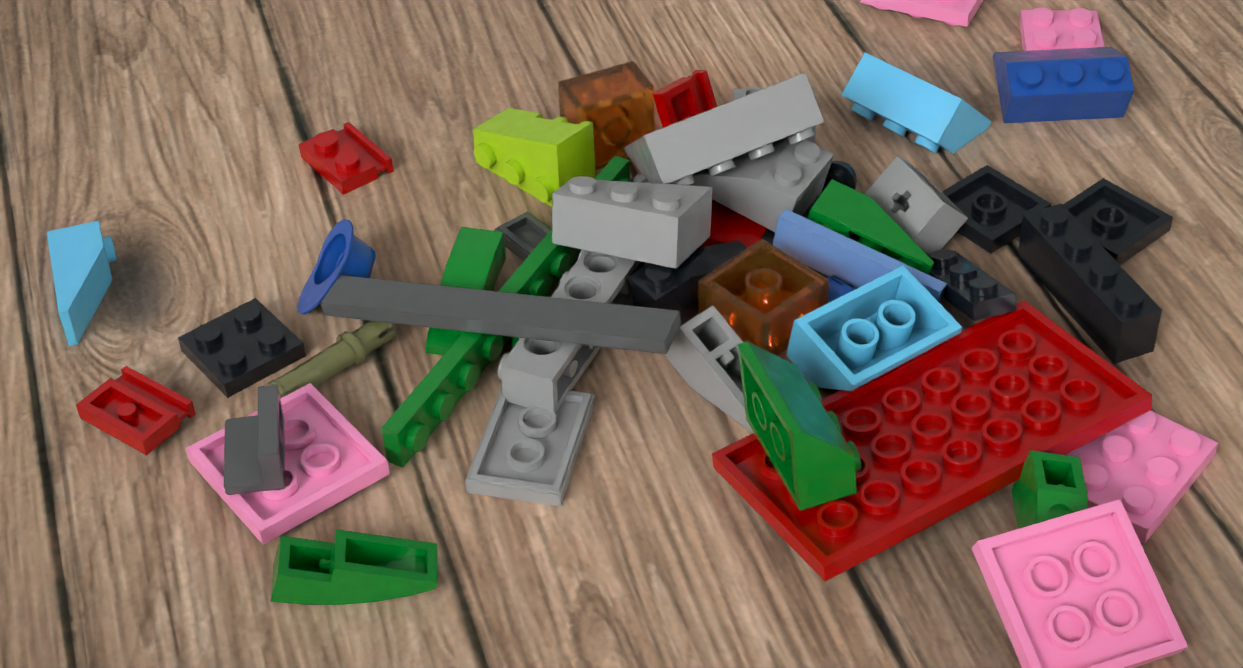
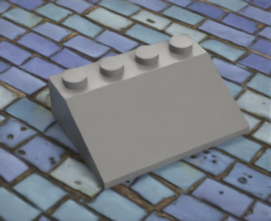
(728, 132)

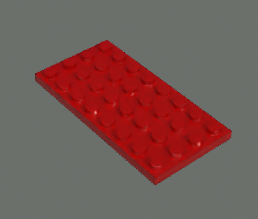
(943, 435)

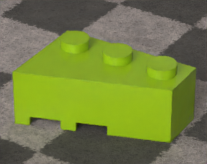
(535, 151)

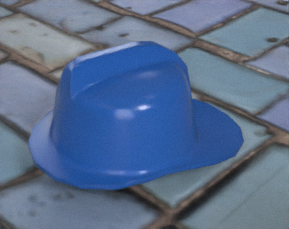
(340, 255)

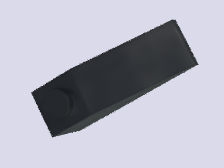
(678, 288)

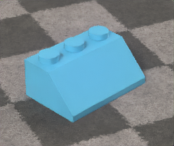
(913, 106)
(869, 332)

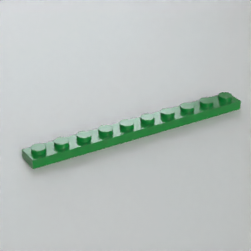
(472, 352)

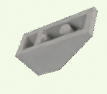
(709, 362)

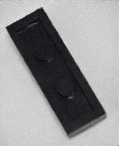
(970, 287)

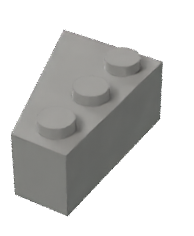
(632, 219)

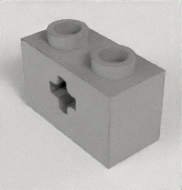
(917, 205)

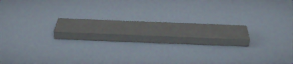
(503, 314)

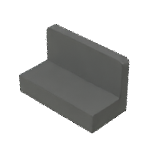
(256, 447)

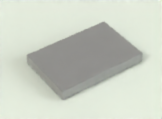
(530, 450)

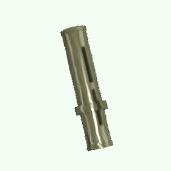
(347, 351)

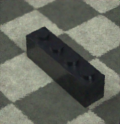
(1089, 283)

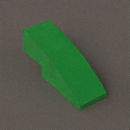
(472, 264)
(352, 569)

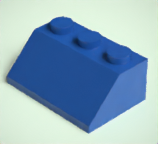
(1063, 84)

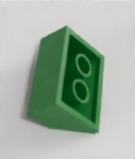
(796, 429)

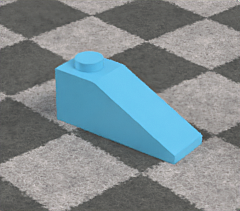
(80, 274)

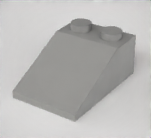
(770, 184)

